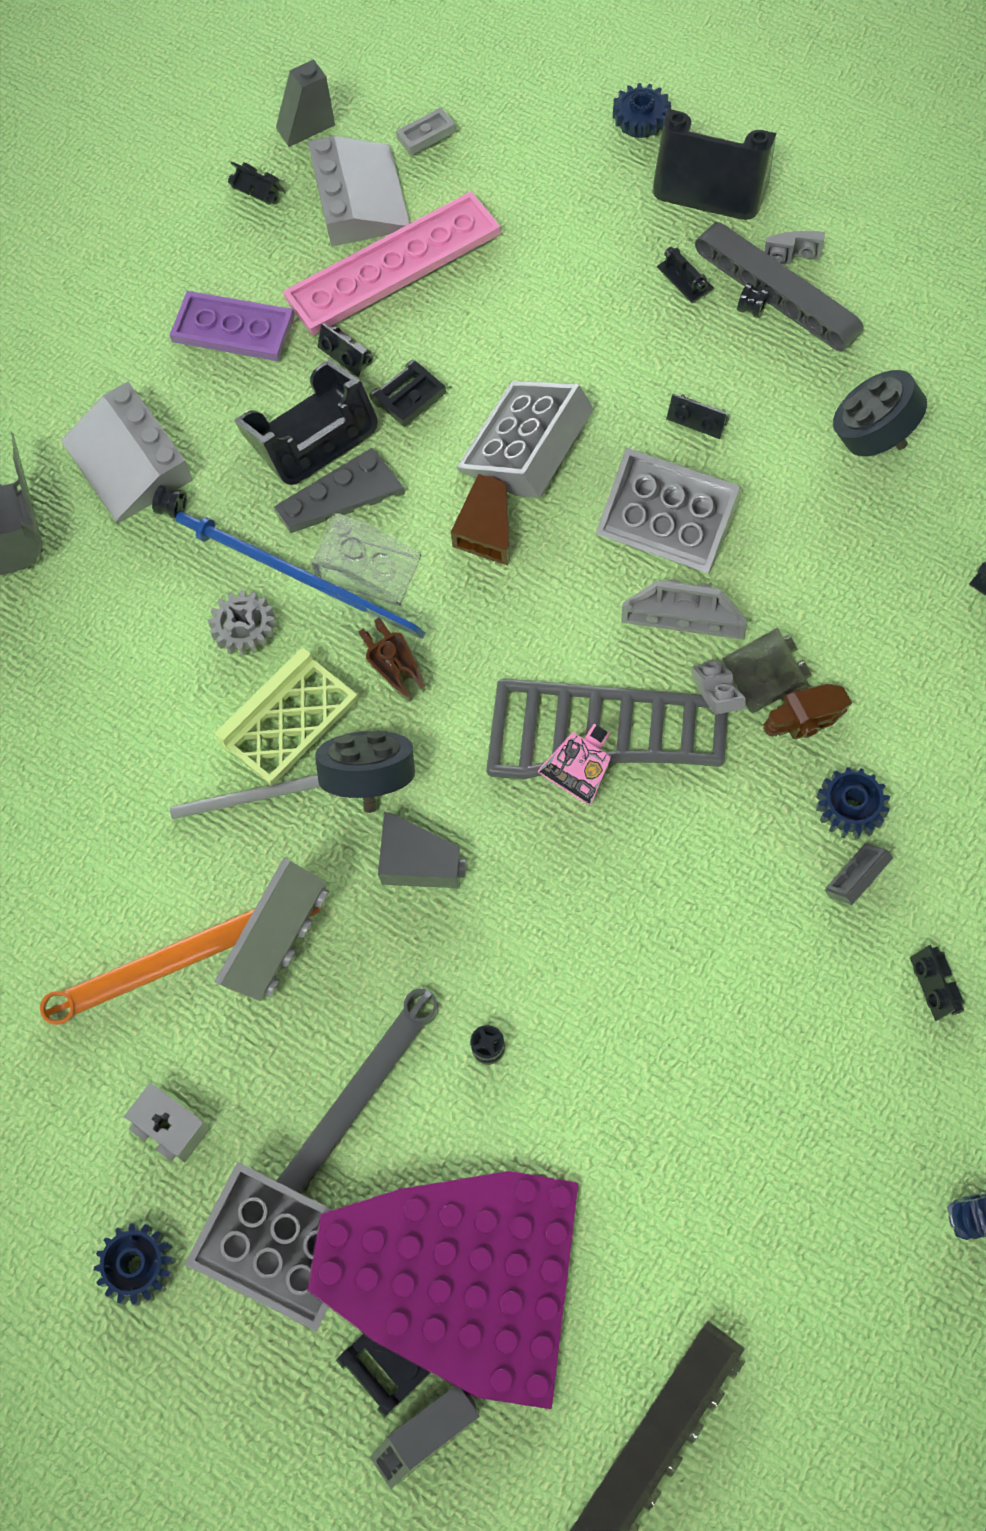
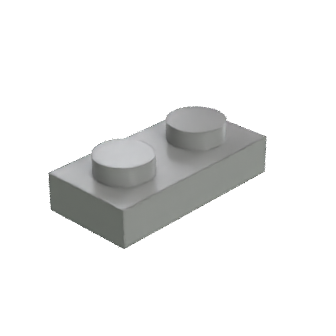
(426, 131)

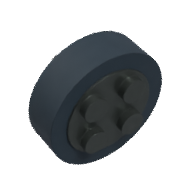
(880, 413)
(365, 765)

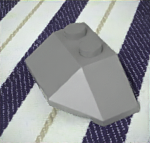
(685, 609)

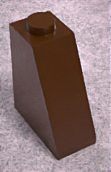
(484, 521)

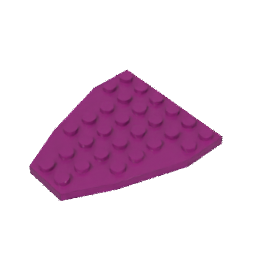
(457, 1278)

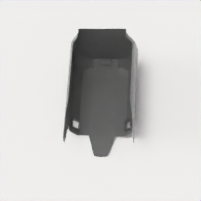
(18, 524)

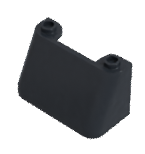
(712, 171)
(314, 429)

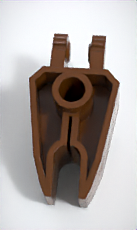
(390, 655)
(808, 711)

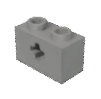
(185, 1129)

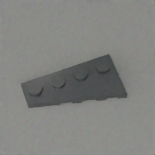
(351, 485)

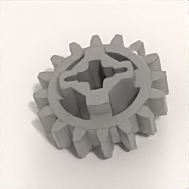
(244, 611)

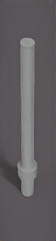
(244, 797)

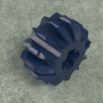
(968, 1216)

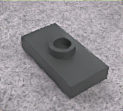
(858, 874)

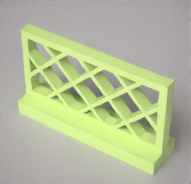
(264, 706)

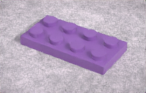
(232, 325)

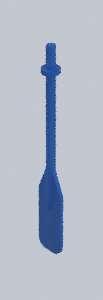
(206, 529)

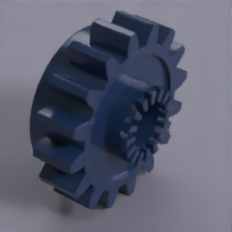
(640, 110)
(849, 818)
(116, 1258)

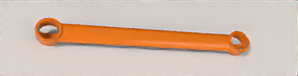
(148, 968)

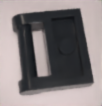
(412, 398)
(401, 1371)

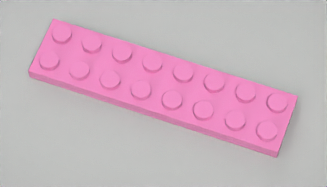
(391, 262)

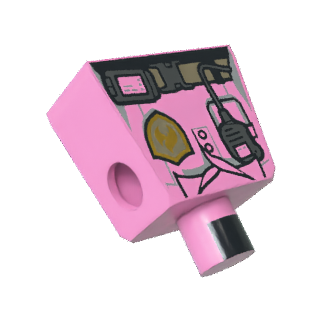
(579, 764)

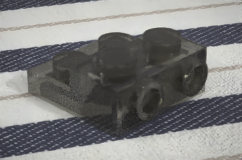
(767, 669)

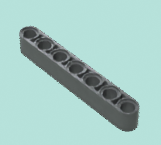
(786, 289)

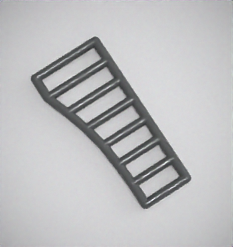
(596, 694)

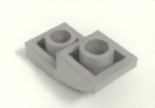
(796, 243)
(717, 687)

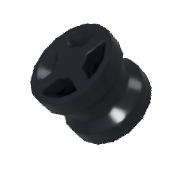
(753, 300)
(169, 501)
(484, 1038)

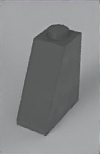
(305, 104)
(417, 856)
(424, 1435)

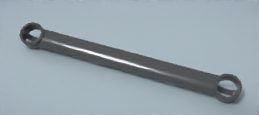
(357, 1092)

